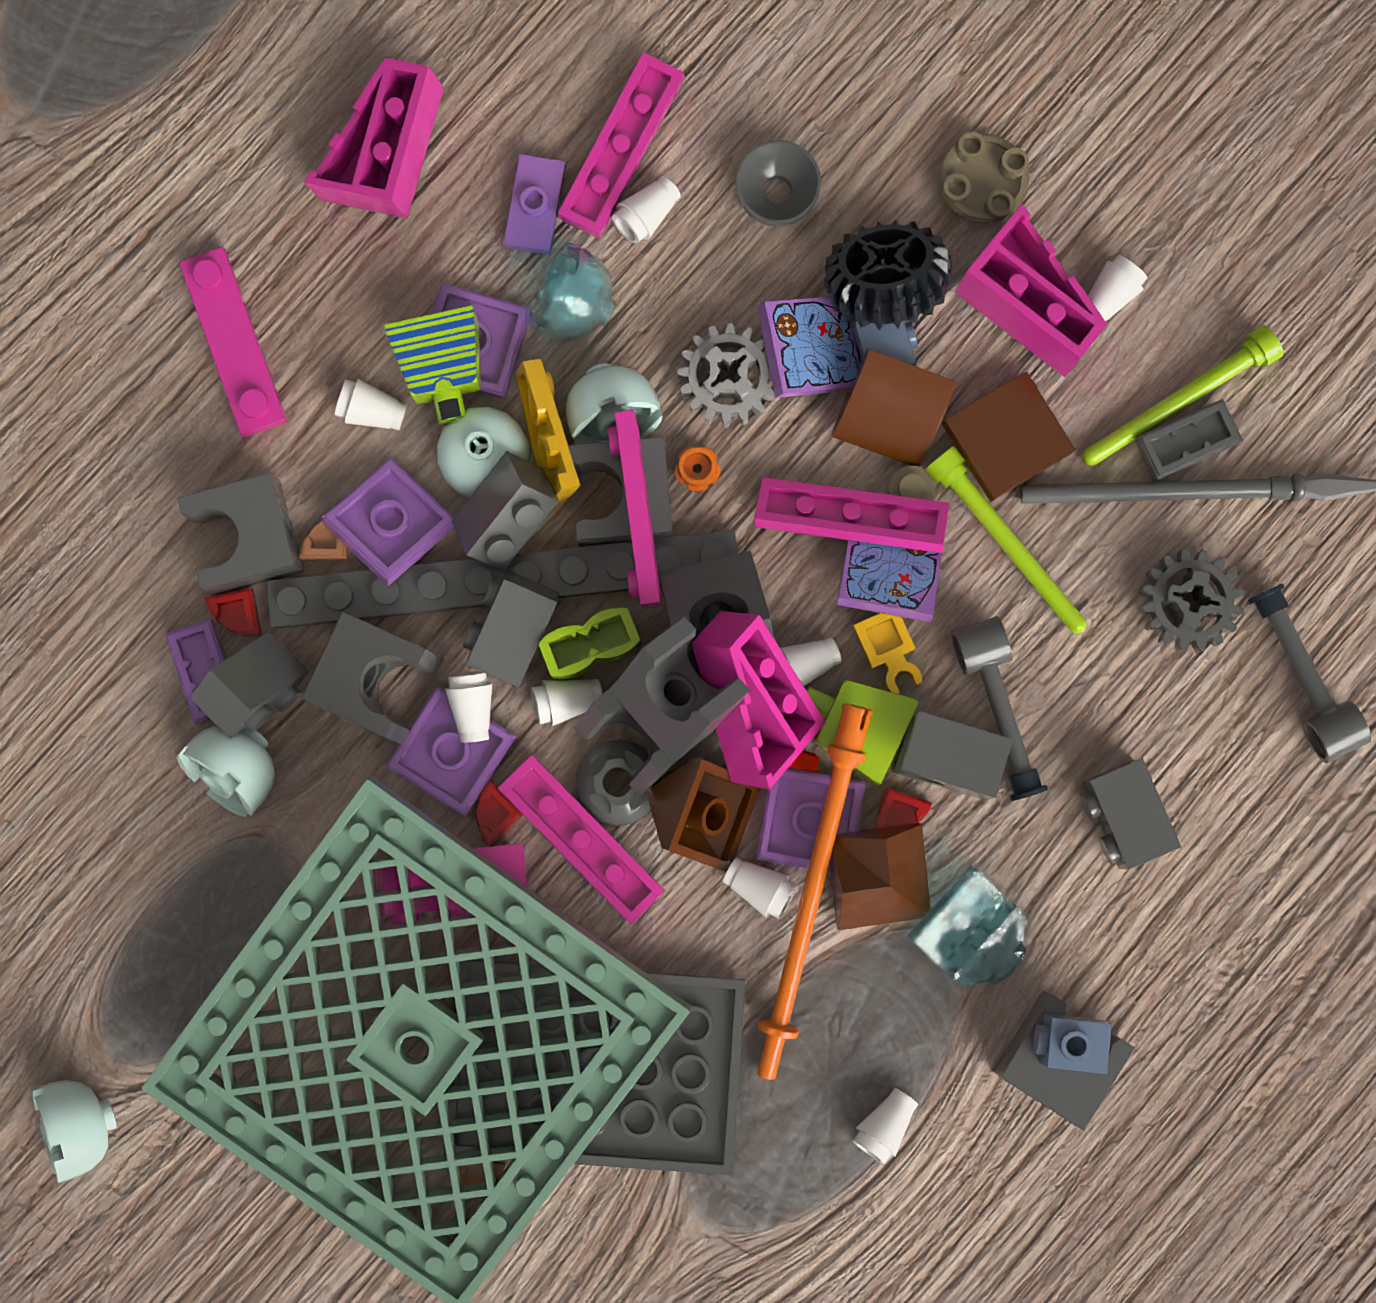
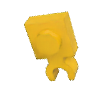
(886, 642)

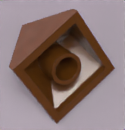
(701, 812)
(879, 876)

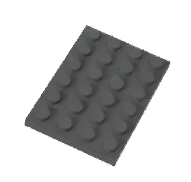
(676, 1112)

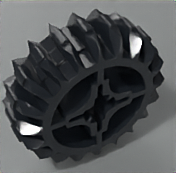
(888, 274)

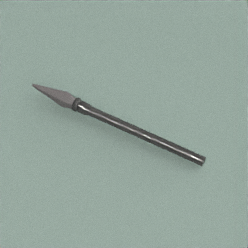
(1316, 486)

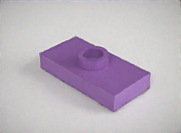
(534, 204)
(194, 654)

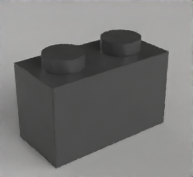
(505, 511)
(511, 627)
(250, 685)
(1129, 815)

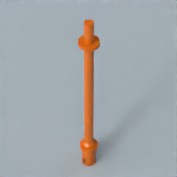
(845, 756)

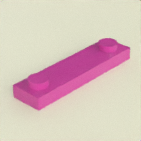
(621, 145)
(233, 342)
(626, 442)
(852, 514)
(581, 839)

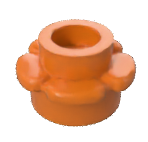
(688, 459)

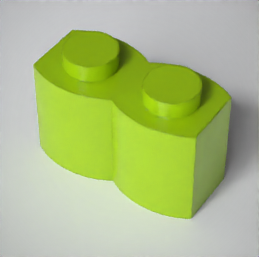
(602, 639)

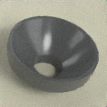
(778, 161)
(590, 788)

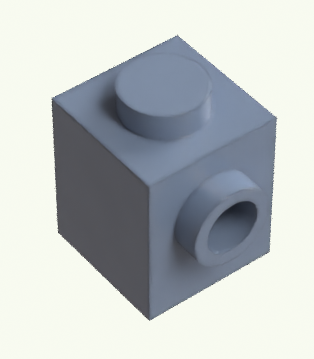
(887, 341)
(1073, 1043)

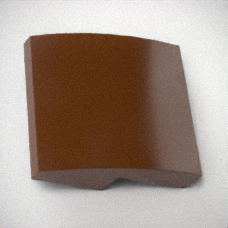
(893, 408)
(1008, 436)

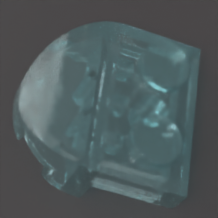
(973, 932)

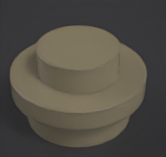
(912, 482)

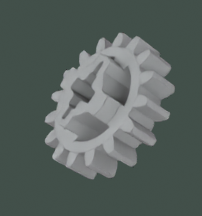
(714, 360)

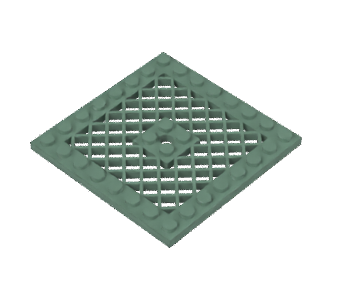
(339, 1190)

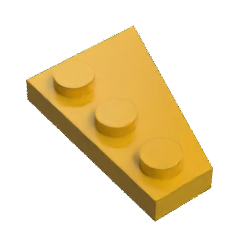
(545, 428)

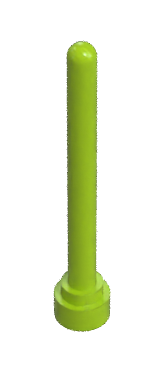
(1258, 349)
(950, 472)

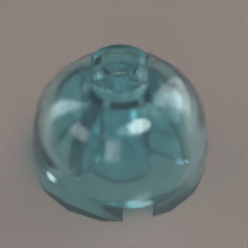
(574, 296)

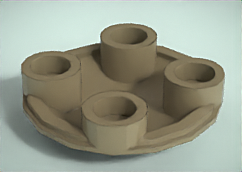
(984, 177)

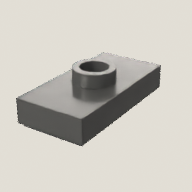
(1188, 440)

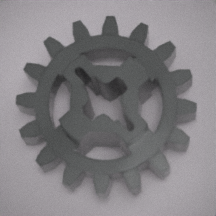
(1194, 581)

